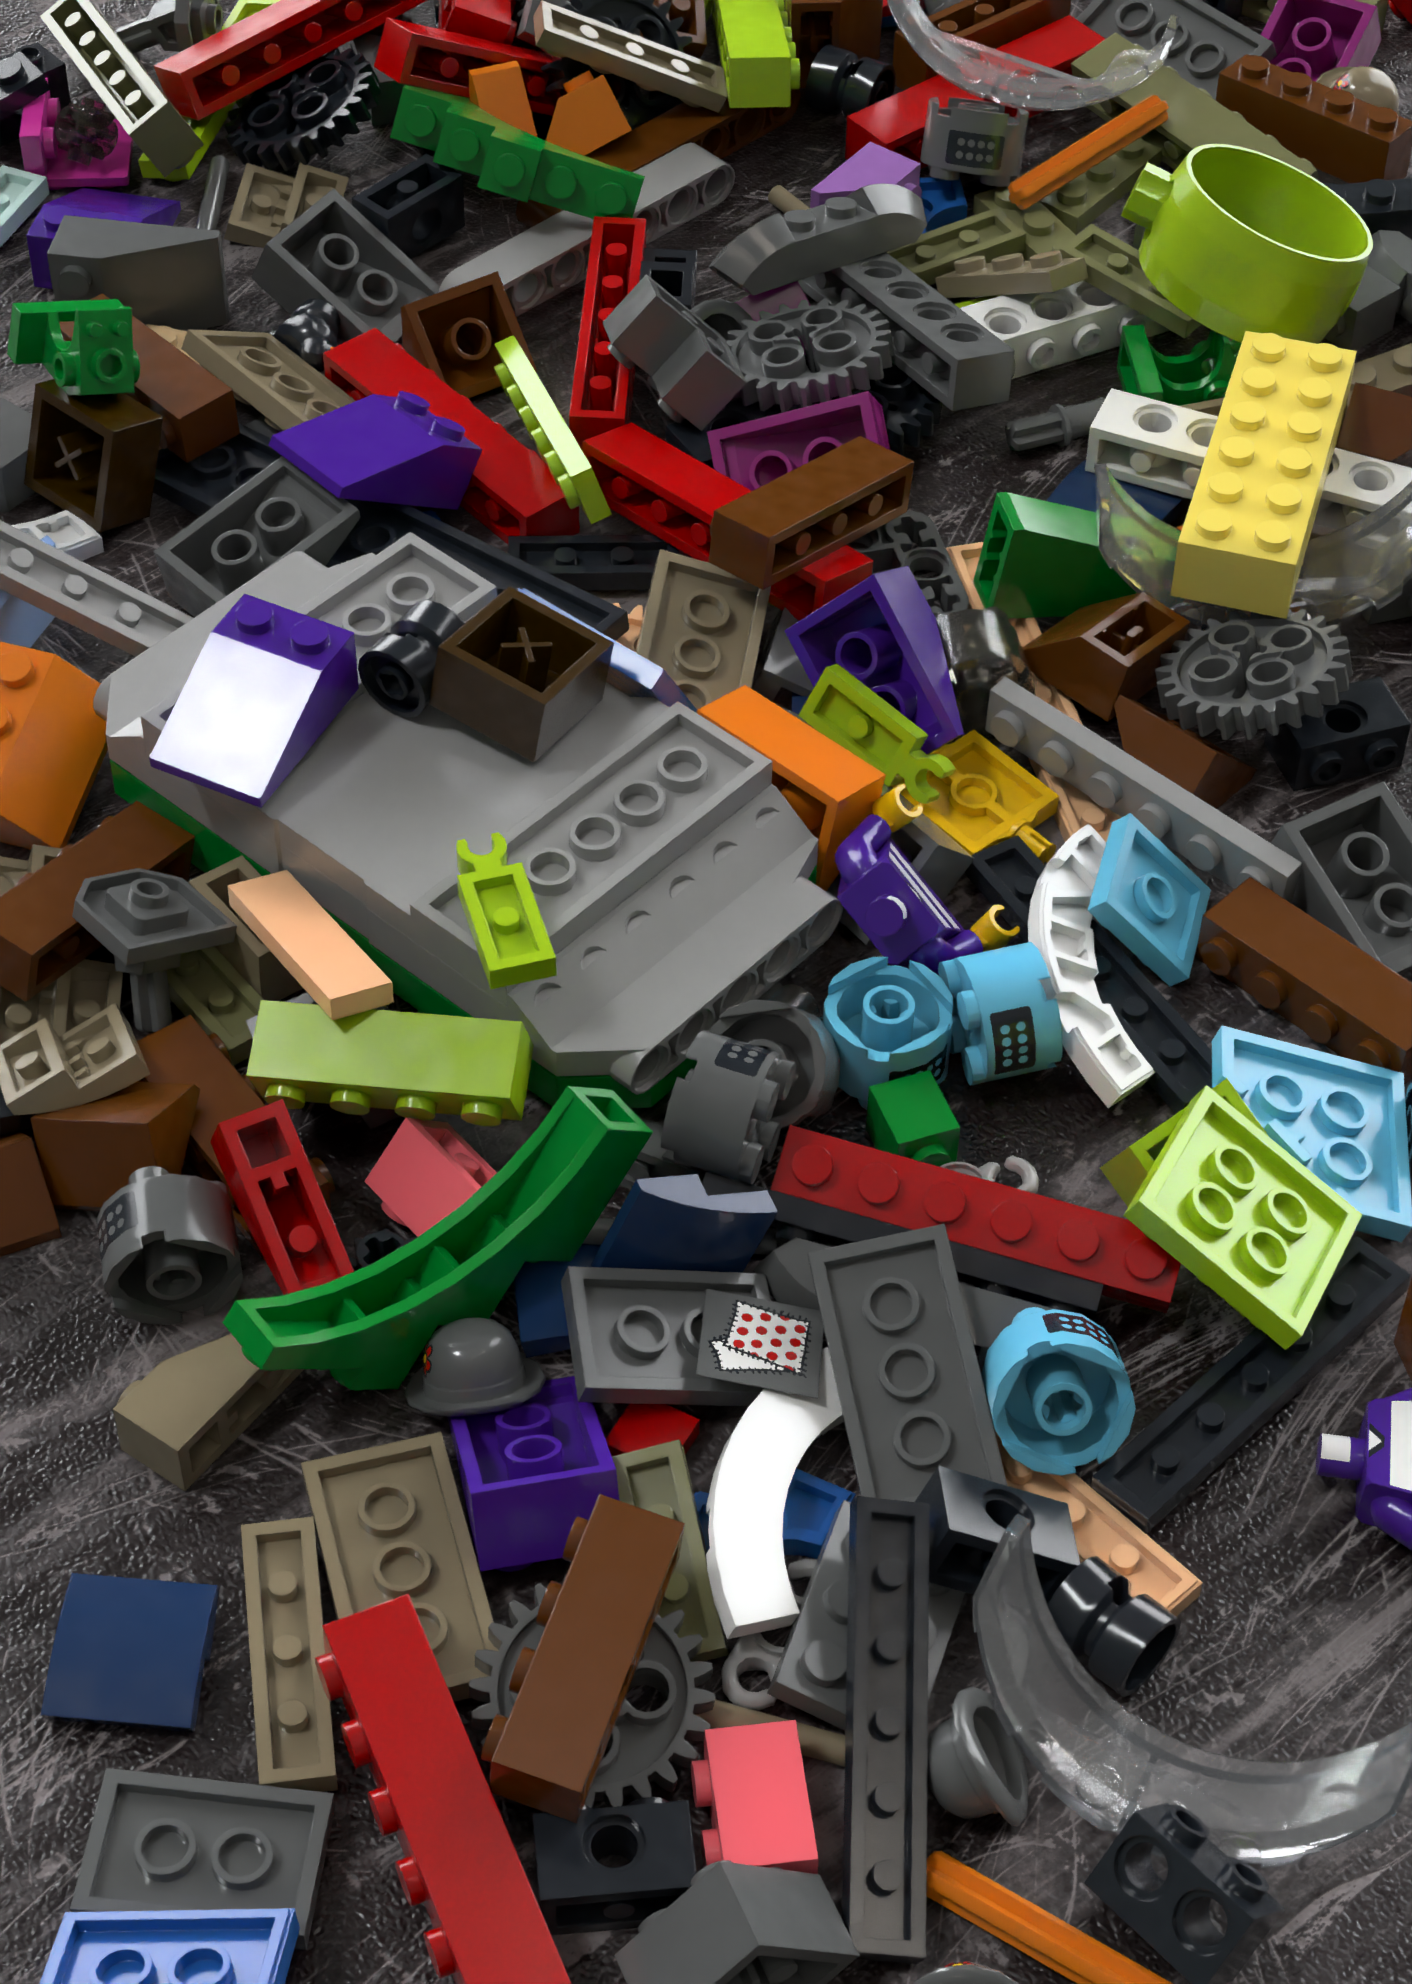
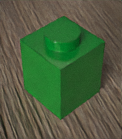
(913, 1120)

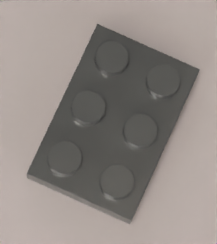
(641, 1333)
(815, 1655)
(204, 1846)

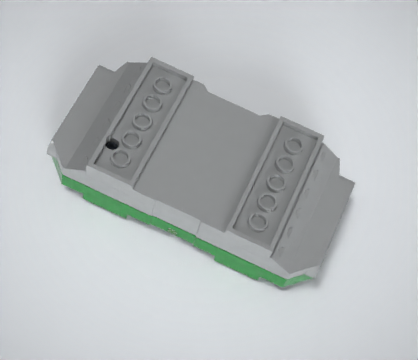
(642, 832)

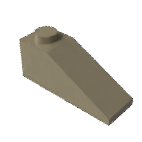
(194, 1408)

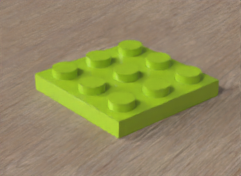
(1244, 1217)

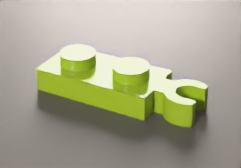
(874, 732)
(503, 916)

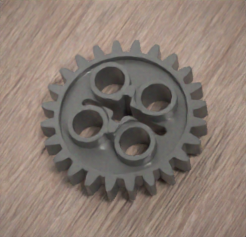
(840, 346)
(1254, 673)
(641, 1741)

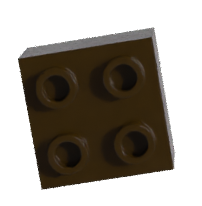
(93, 454)
(520, 673)

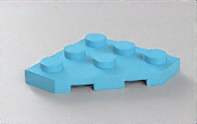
(1332, 1117)

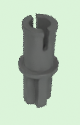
(1057, 425)

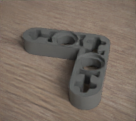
(891, 549)

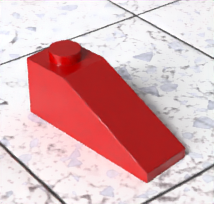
(280, 1198)

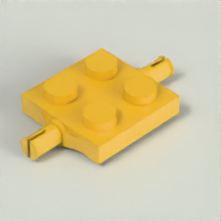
(988, 798)

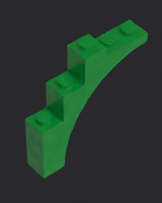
(512, 159)
(532, 1211)

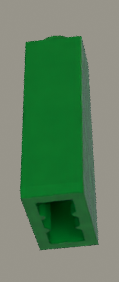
(1043, 560)

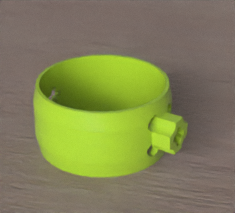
(1249, 243)

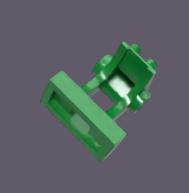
(100, 351)
(1179, 378)

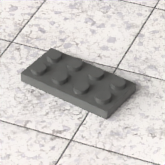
(1203, 42)
(904, 1362)

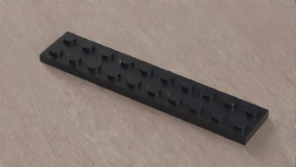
(230, 465)

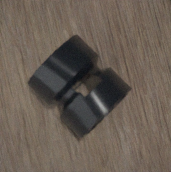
(847, 84)
(402, 662)
(1117, 1631)

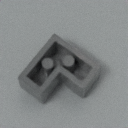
(678, 350)
(742, 1930)

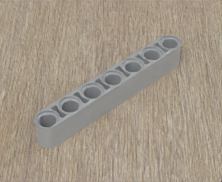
(557, 249)

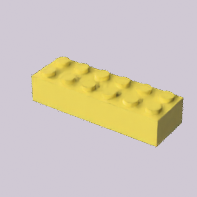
(1263, 475)

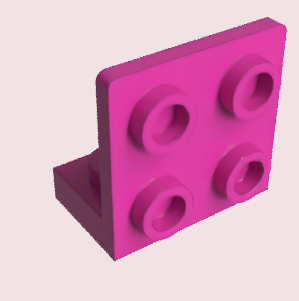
(44, 157)

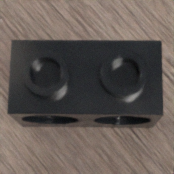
(1176, 1911)

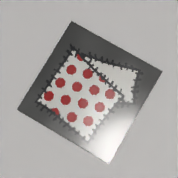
(760, 1343)

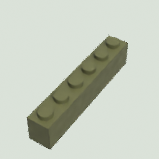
(123, 84)
(1192, 112)

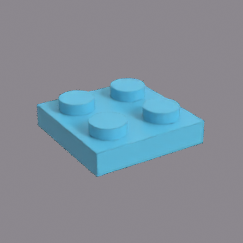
(1149, 900)

